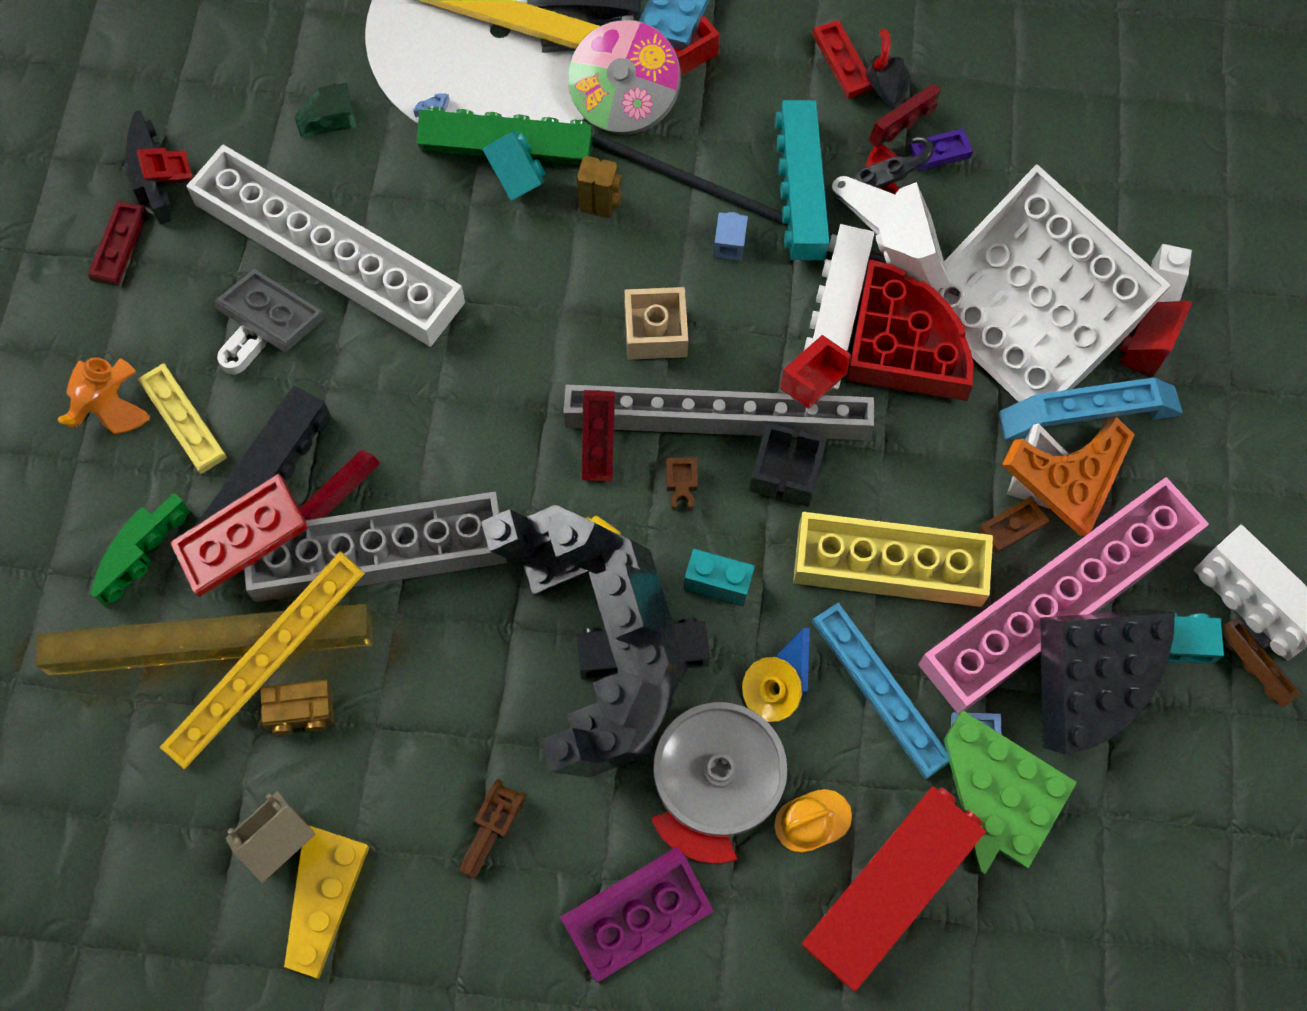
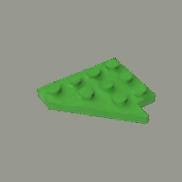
(1006, 789)

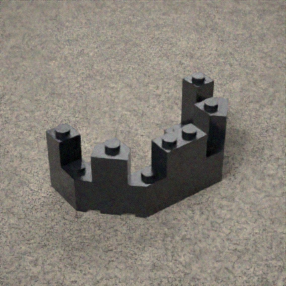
(650, 663)

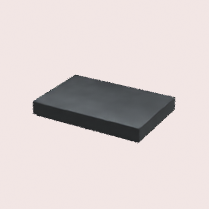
(269, 310)

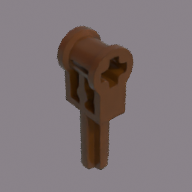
(495, 819)

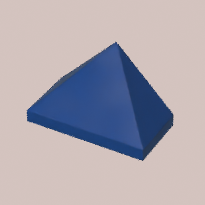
(797, 655)

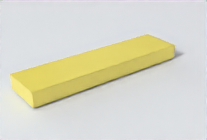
(182, 418)

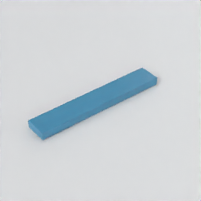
(882, 690)

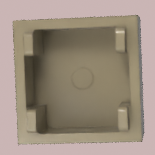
(269, 836)

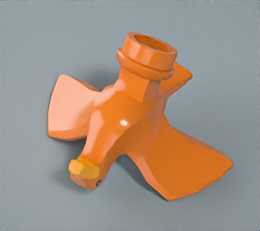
(94, 390)

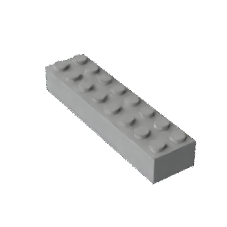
(383, 543)

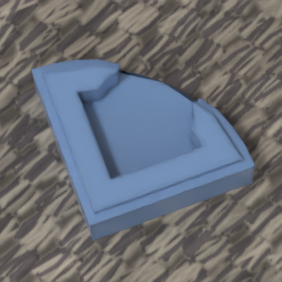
(440, 100)

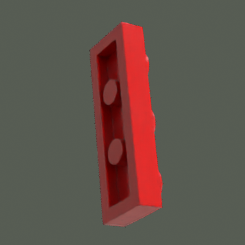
(842, 58)

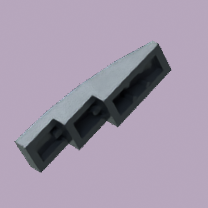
(590, 8)

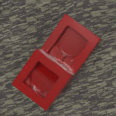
(164, 165)

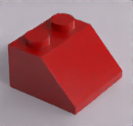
(1154, 337)

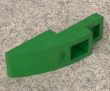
(126, 555)

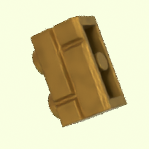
(598, 187)
(297, 707)

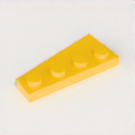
(322, 892)

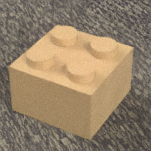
(656, 323)

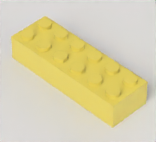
(893, 559)

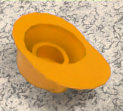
(813, 820)

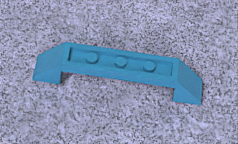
(1089, 404)

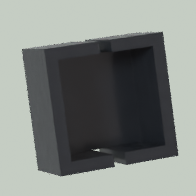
(787, 468)

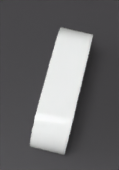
(244, 349)

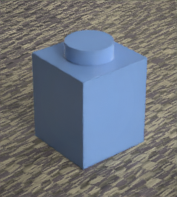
(730, 236)

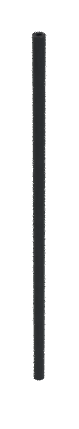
(706, 186)

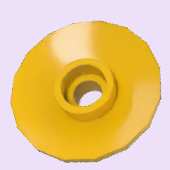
(760, 693)

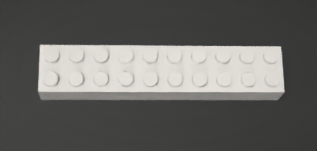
(327, 245)

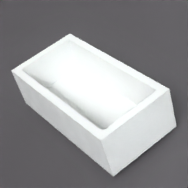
(1259, 590)

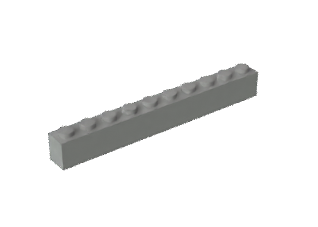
(727, 412)

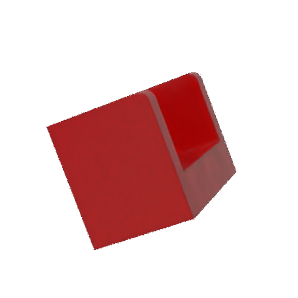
(701, 49)
(815, 371)

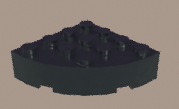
(1099, 673)

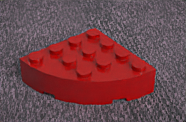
(909, 337)

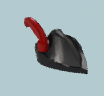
(888, 74)

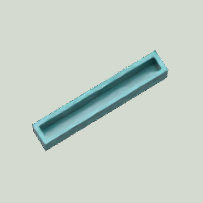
(803, 180)

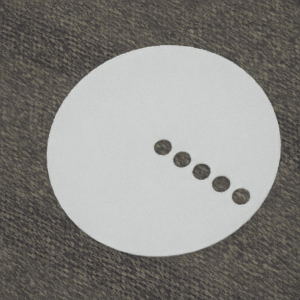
(434, 51)

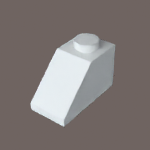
(1172, 265)

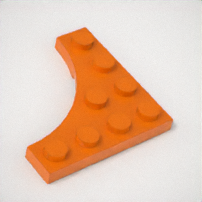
(1073, 483)

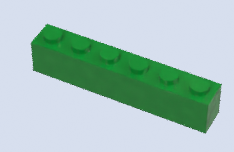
(469, 133)

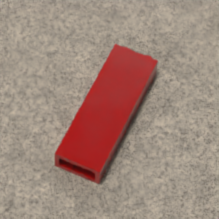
(894, 887)

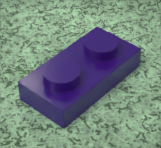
(947, 148)

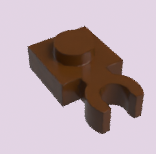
(682, 478)

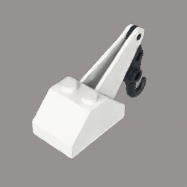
(899, 220)

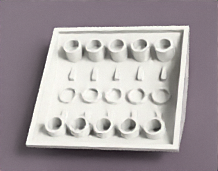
(1046, 289)

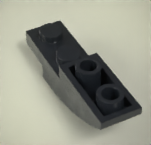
(140, 137)

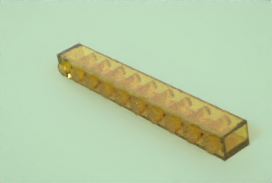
(189, 641)

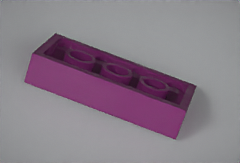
(636, 914)

